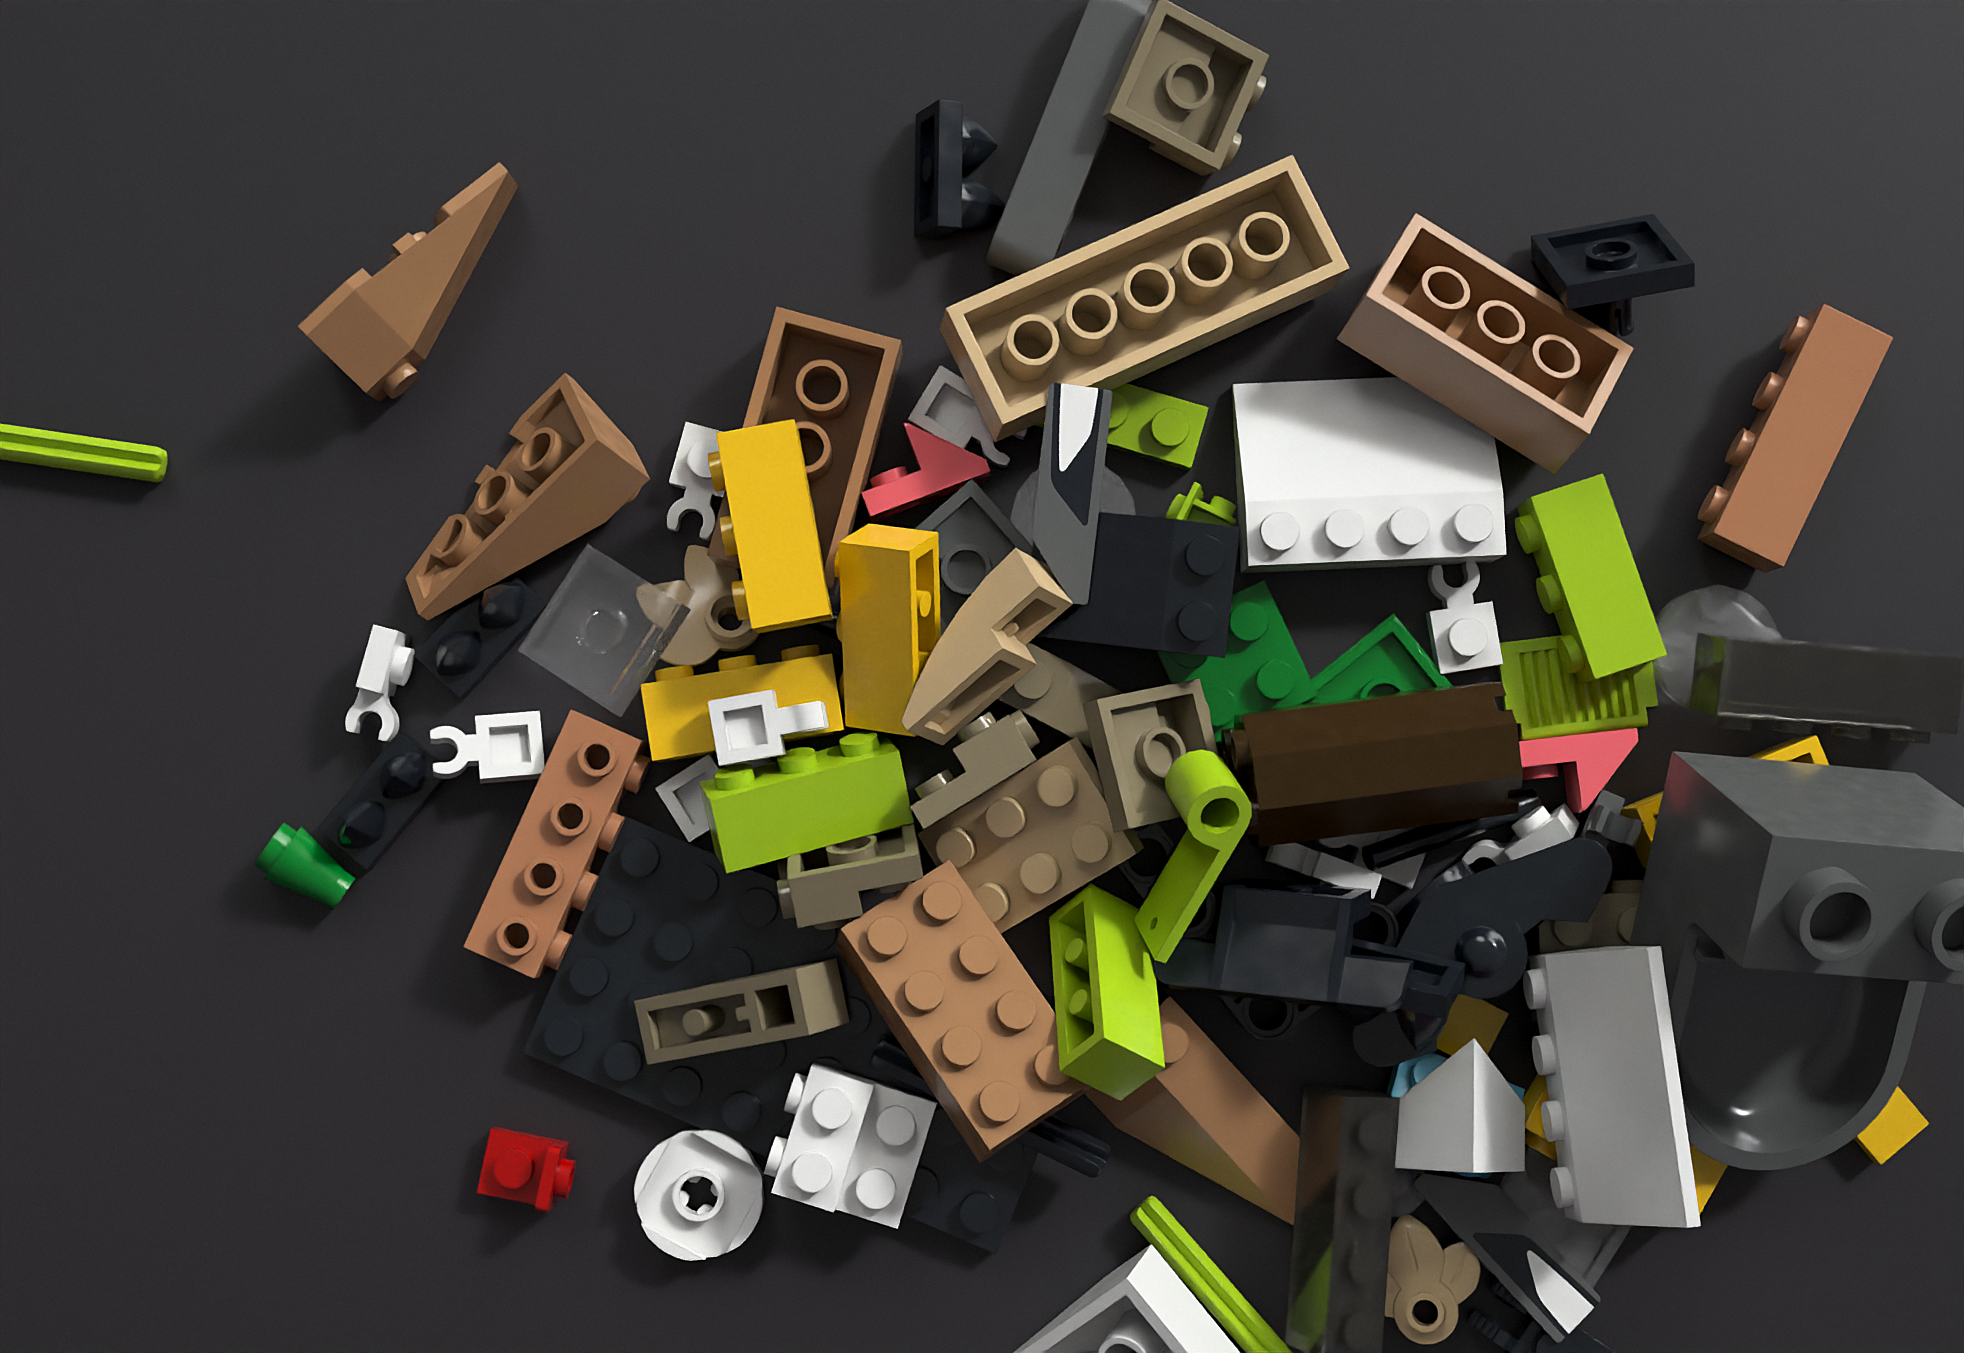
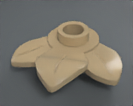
(710, 597)
(1427, 1272)

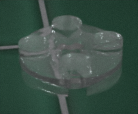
(1708, 611)

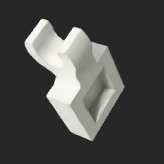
(384, 666)
(754, 726)
(684, 796)
(1533, 833)

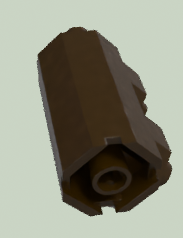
(1375, 763)

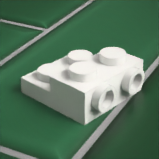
(850, 1144)

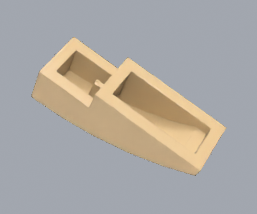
(985, 647)

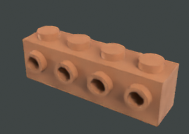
(1793, 438)
(557, 846)

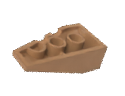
(388, 322)
(551, 487)

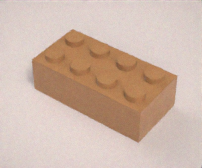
(1486, 344)
(839, 393)
(961, 1009)

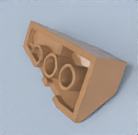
(1210, 1118)

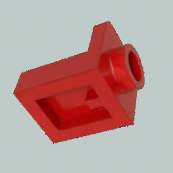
(526, 1168)

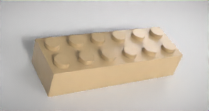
(1144, 295)

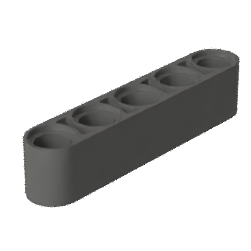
(1066, 139)

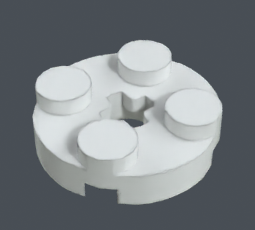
(664, 1206)

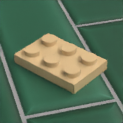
(1033, 836)

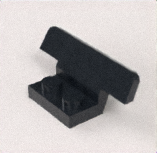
(1288, 947)

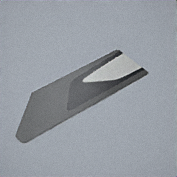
(1071, 483)
(1512, 1250)

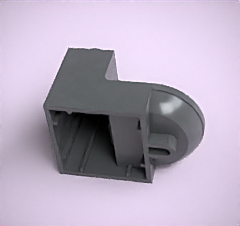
(1797, 944)

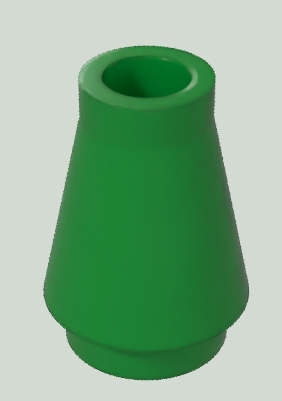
(303, 866)

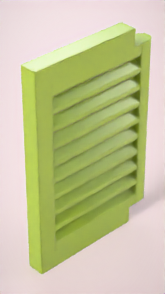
(1552, 702)

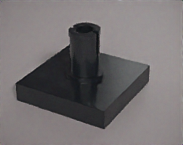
(1612, 265)

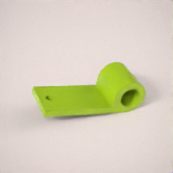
(1216, 820)

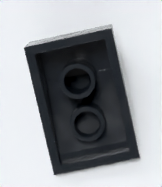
(1155, 586)

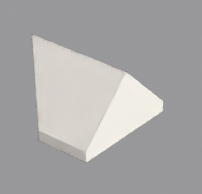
(1462, 1118)

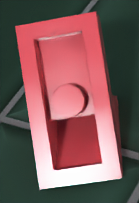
(941, 472)
(1586, 761)

